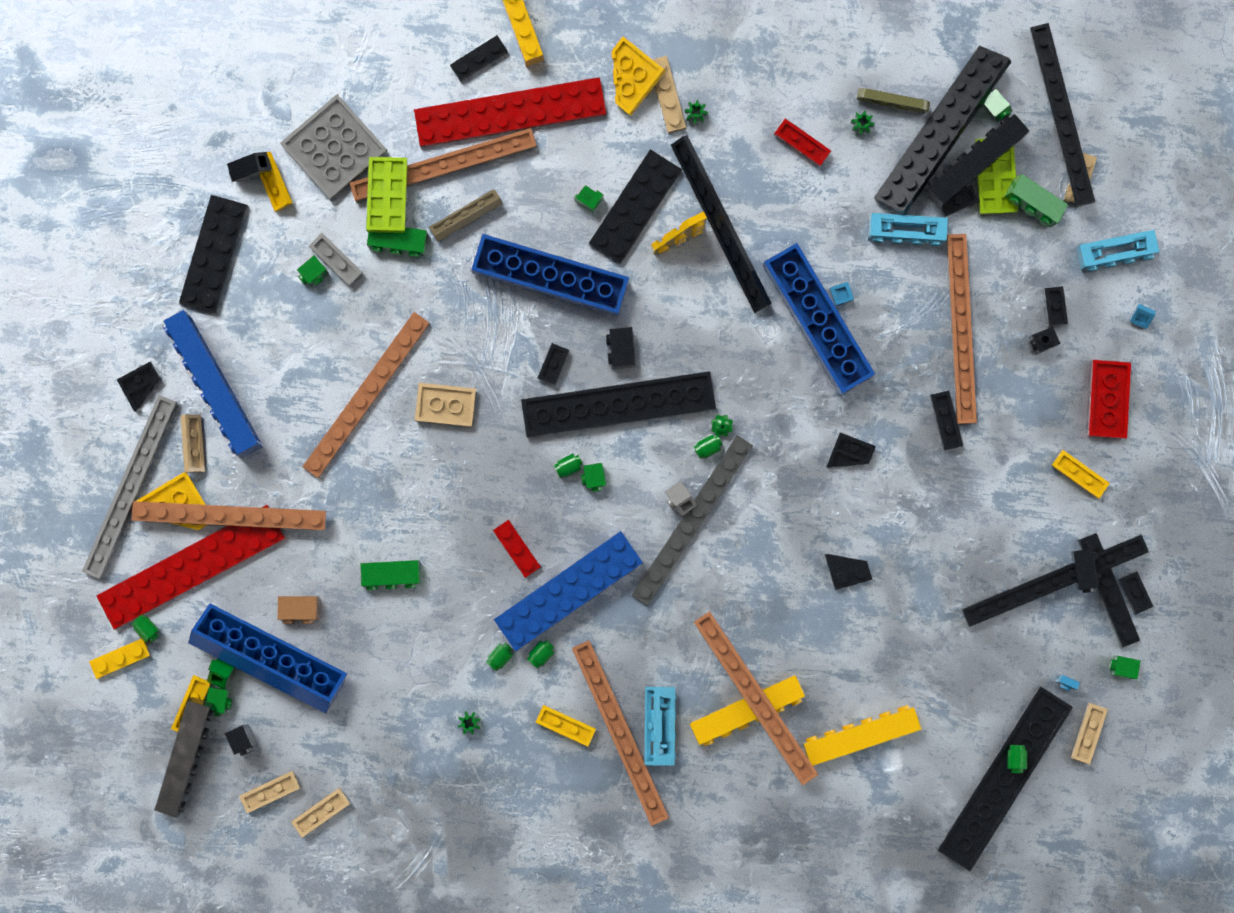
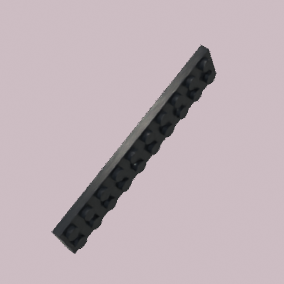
(942, 130)
(618, 404)
(999, 786)

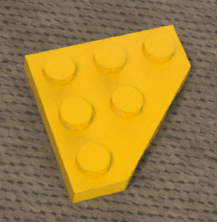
(633, 75)
(691, 227)
(180, 491)

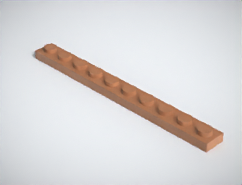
(458, 160)
(961, 329)
(366, 395)
(229, 515)
(755, 698)
(620, 733)

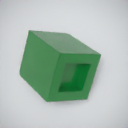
(589, 198)

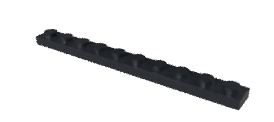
(1062, 115)
(721, 224)
(1050, 582)

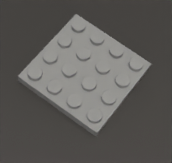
(333, 146)

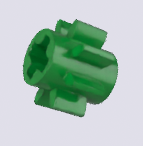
(696, 106)
(867, 121)
(467, 717)

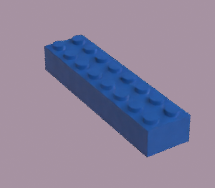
(550, 275)
(818, 319)
(213, 384)
(568, 591)
(267, 658)

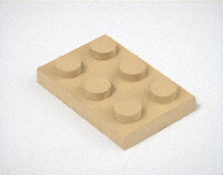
(445, 404)

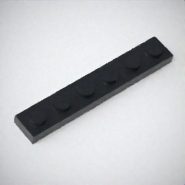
(1112, 598)

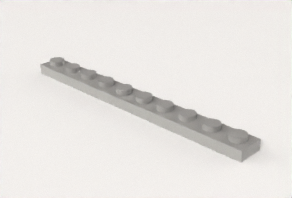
(129, 487)

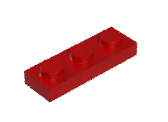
(802, 142)
(516, 548)

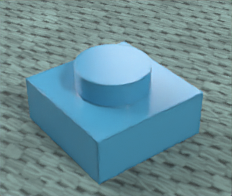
(841, 294)
(1142, 316)
(1067, 683)

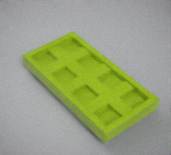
(994, 184)
(386, 194)

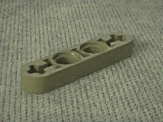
(893, 100)

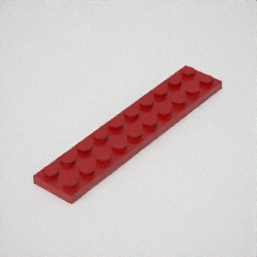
(509, 112)
(184, 571)

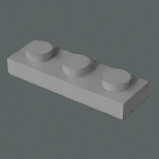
(335, 259)

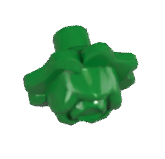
(721, 425)

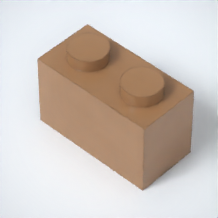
(298, 608)

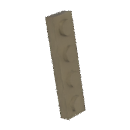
(465, 215)

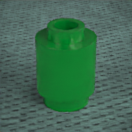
(708, 446)
(568, 465)
(146, 629)
(541, 653)
(500, 656)
(1017, 758)

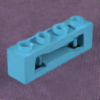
(935, 226)
(1148, 244)
(660, 726)

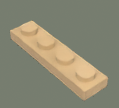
(669, 99)

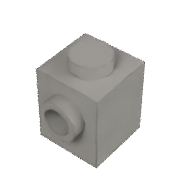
(680, 498)

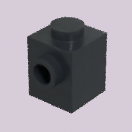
(1043, 340)

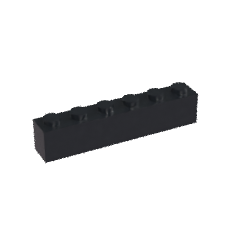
(977, 160)
(184, 757)

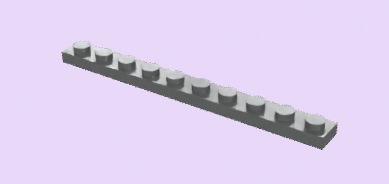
(692, 520)

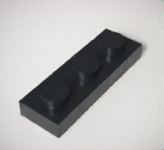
(478, 58)
(946, 420)

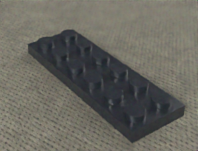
(635, 206)
(213, 254)

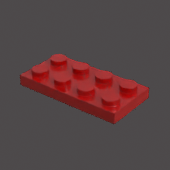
(1109, 399)

